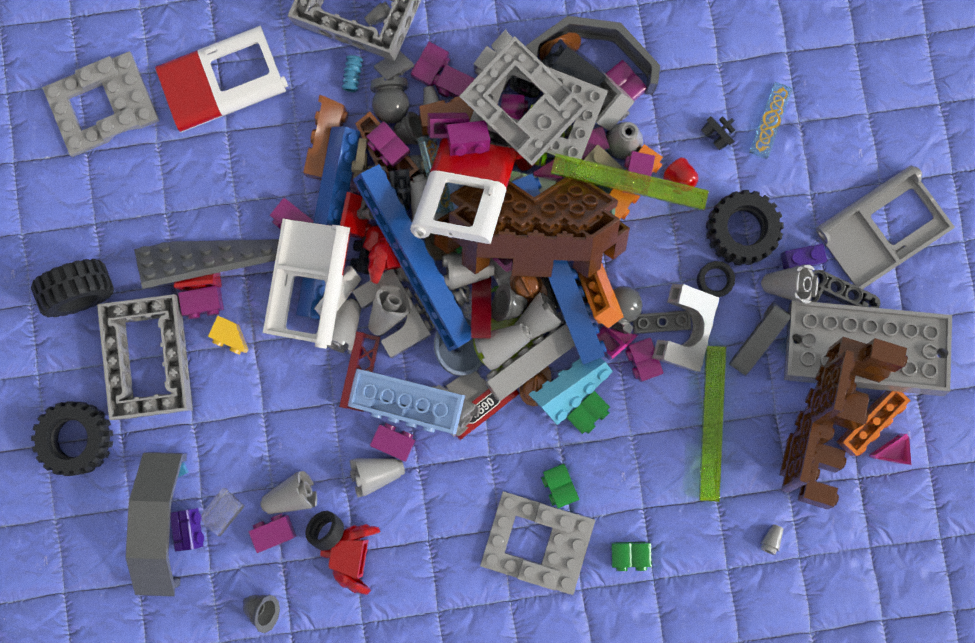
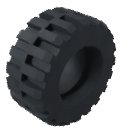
(765, 214)
(72, 288)
(47, 438)

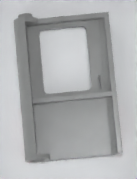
(861, 245)

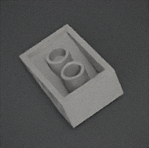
(615, 104)

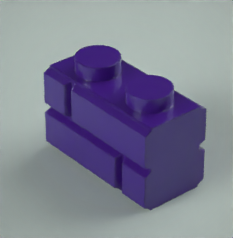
(808, 255)
(187, 529)

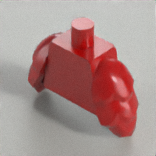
(380, 259)
(349, 557)

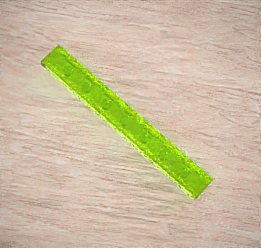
(629, 182)
(712, 423)

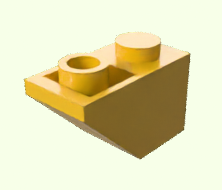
(228, 333)

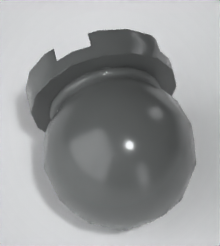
(390, 100)
(631, 308)

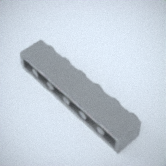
(529, 362)

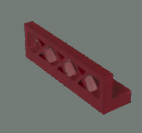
(354, 364)

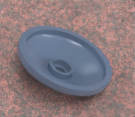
(458, 362)

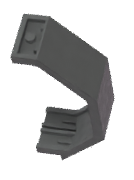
(604, 31)
(150, 524)

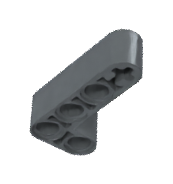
(842, 291)
(760, 339)

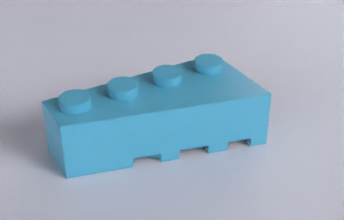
(570, 388)

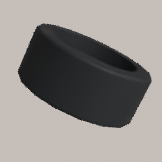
(717, 265)
(316, 524)

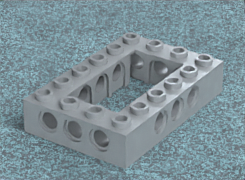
(387, 44)
(582, 128)
(116, 359)

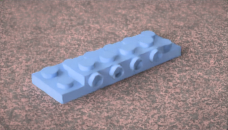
(406, 402)

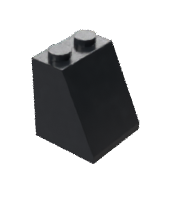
(573, 63)

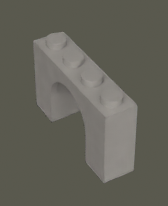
(702, 311)
(414, 328)

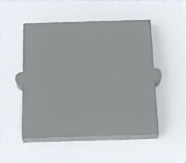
(389, 68)
(468, 385)

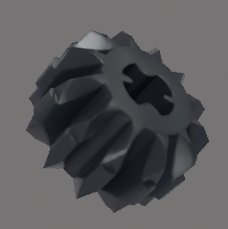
(523, 87)

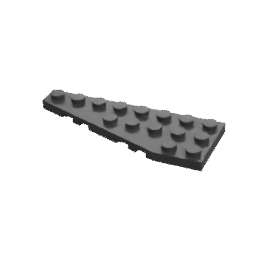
(191, 259)

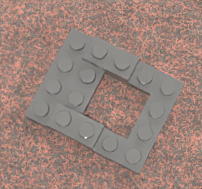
(126, 95)
(543, 121)
(563, 551)

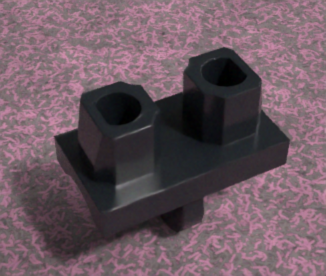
(712, 126)
(401, 183)
(360, 264)

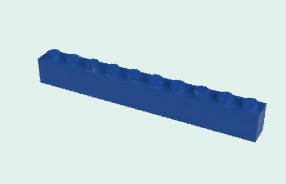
(330, 204)
(413, 257)
(570, 296)

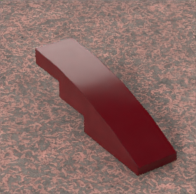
(481, 309)

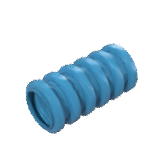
(352, 73)

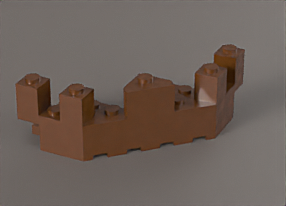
(559, 224)
(834, 403)

